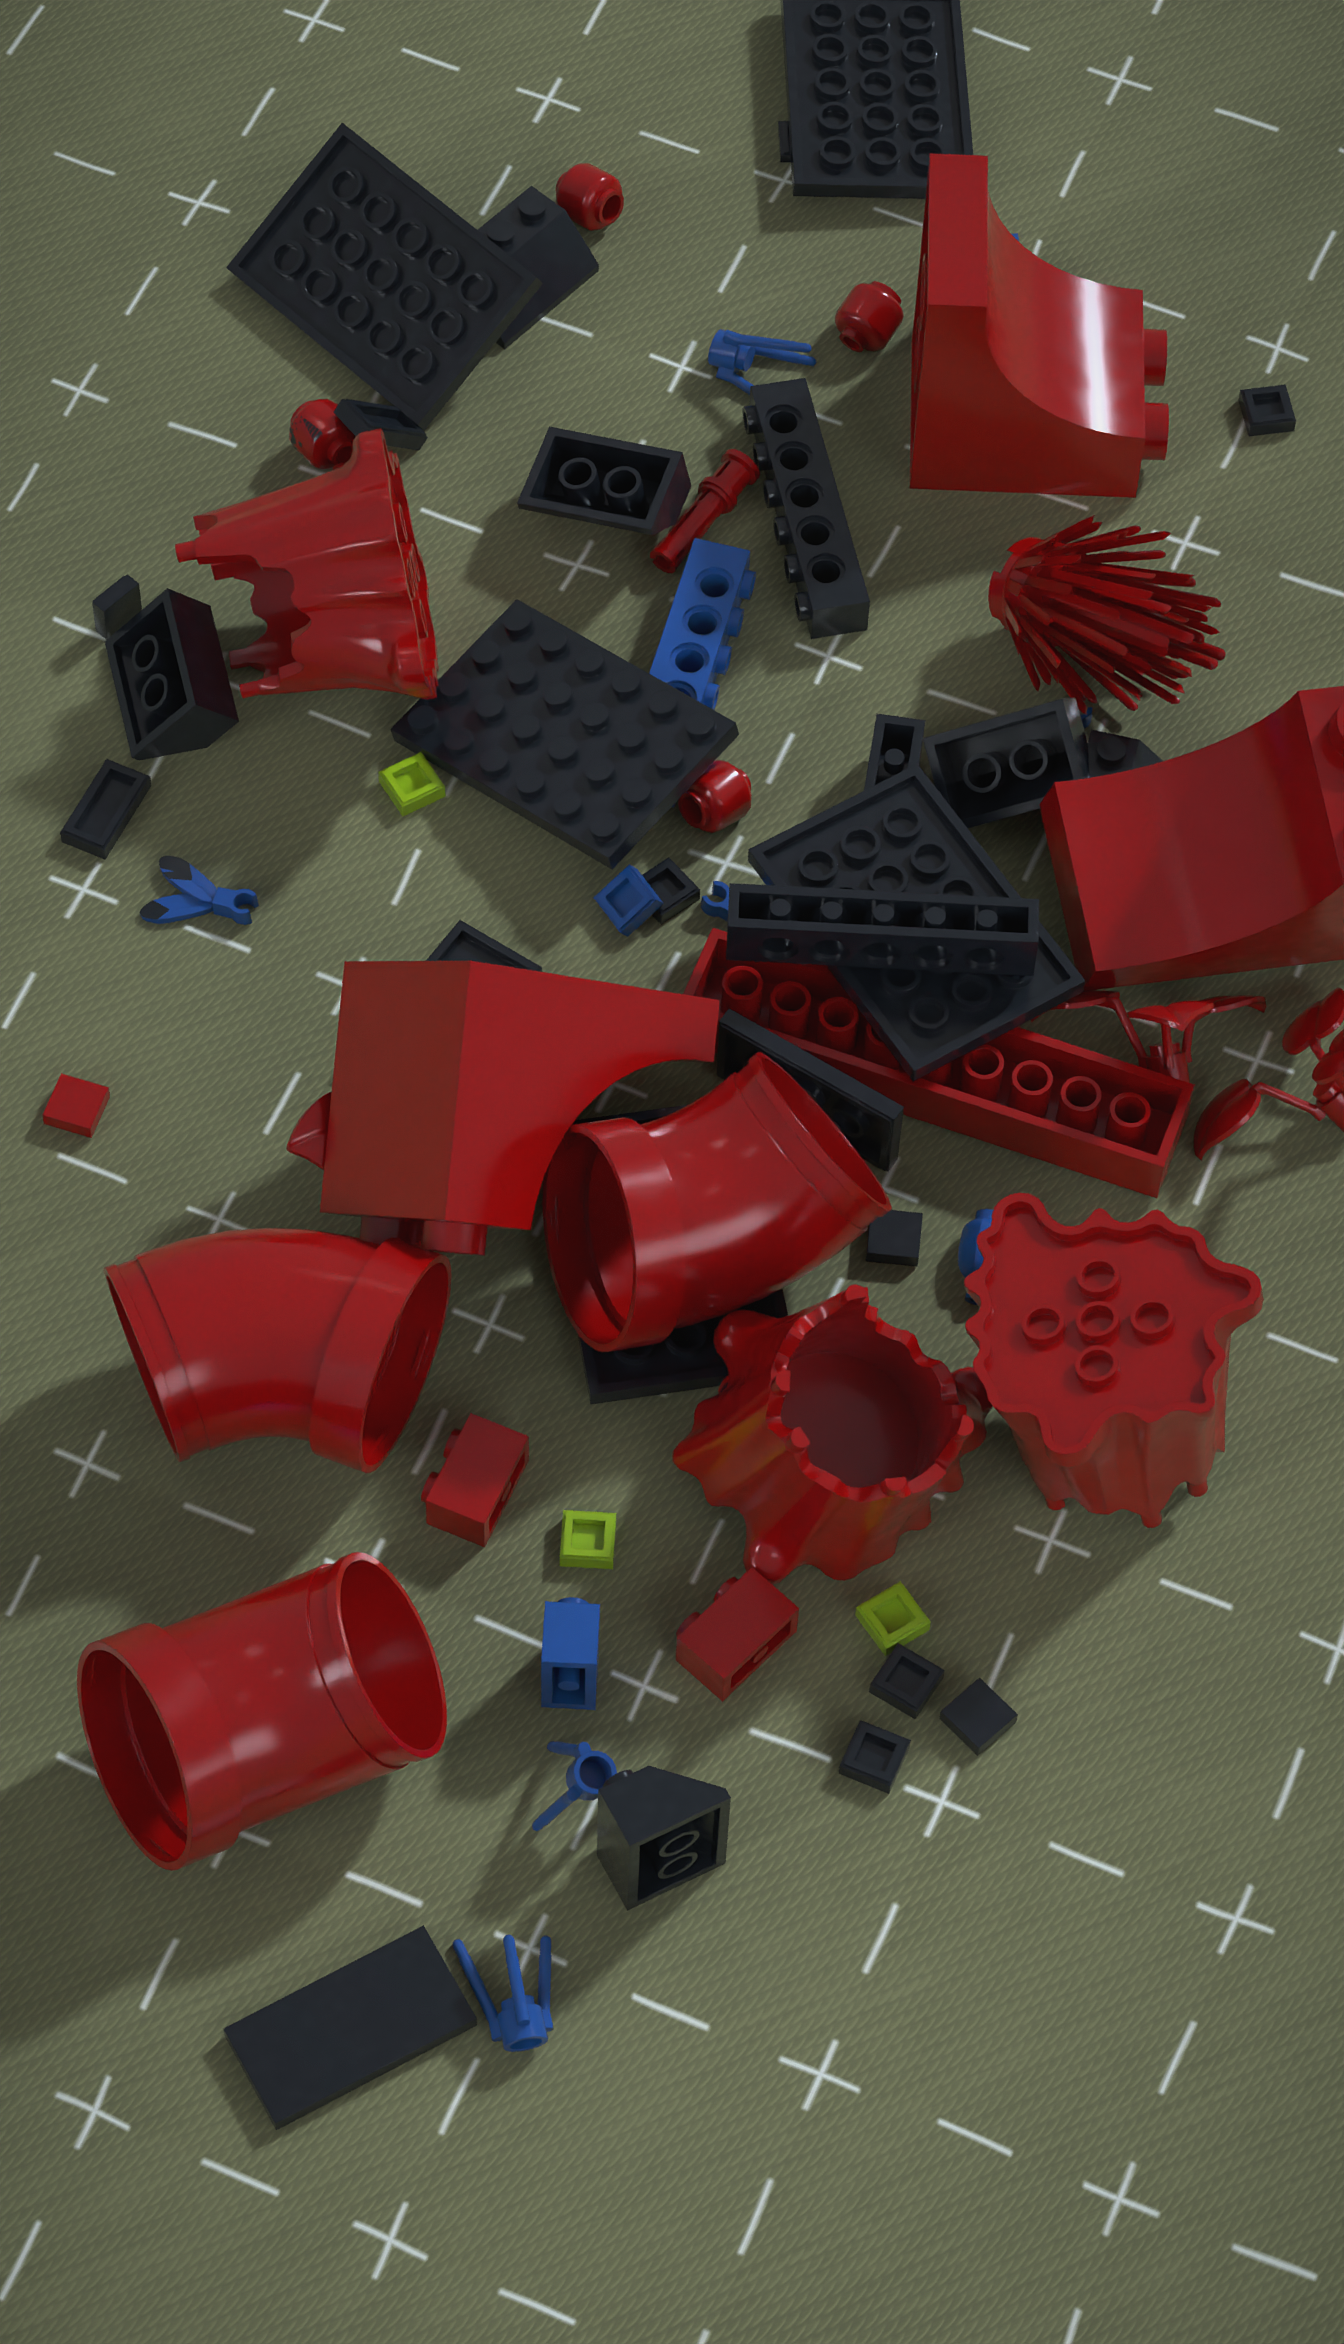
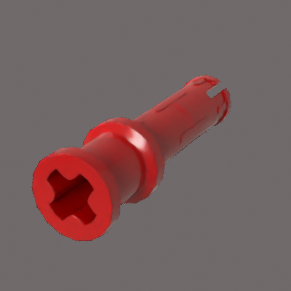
(715, 497)

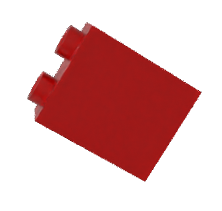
(1020, 365)
(1209, 854)
(469, 1079)

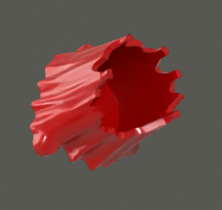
(330, 580)
(1107, 1351)
(830, 1435)

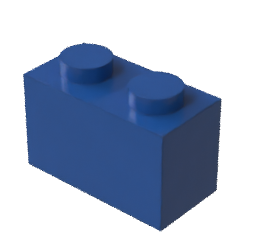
(570, 1654)

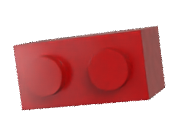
(475, 1479)
(735, 1632)

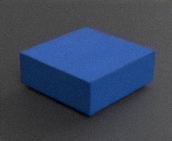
(628, 900)

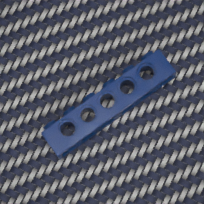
(709, 605)

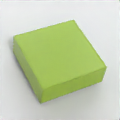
(411, 784)
(587, 1539)
(892, 1618)

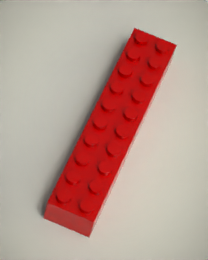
(1010, 1092)

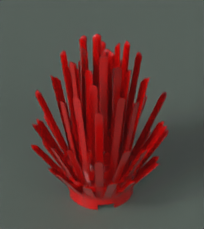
(1101, 614)

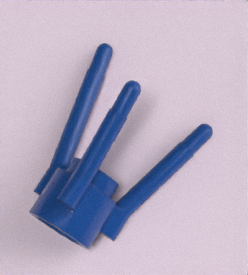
(736, 352)
(583, 1778)
(521, 2022)

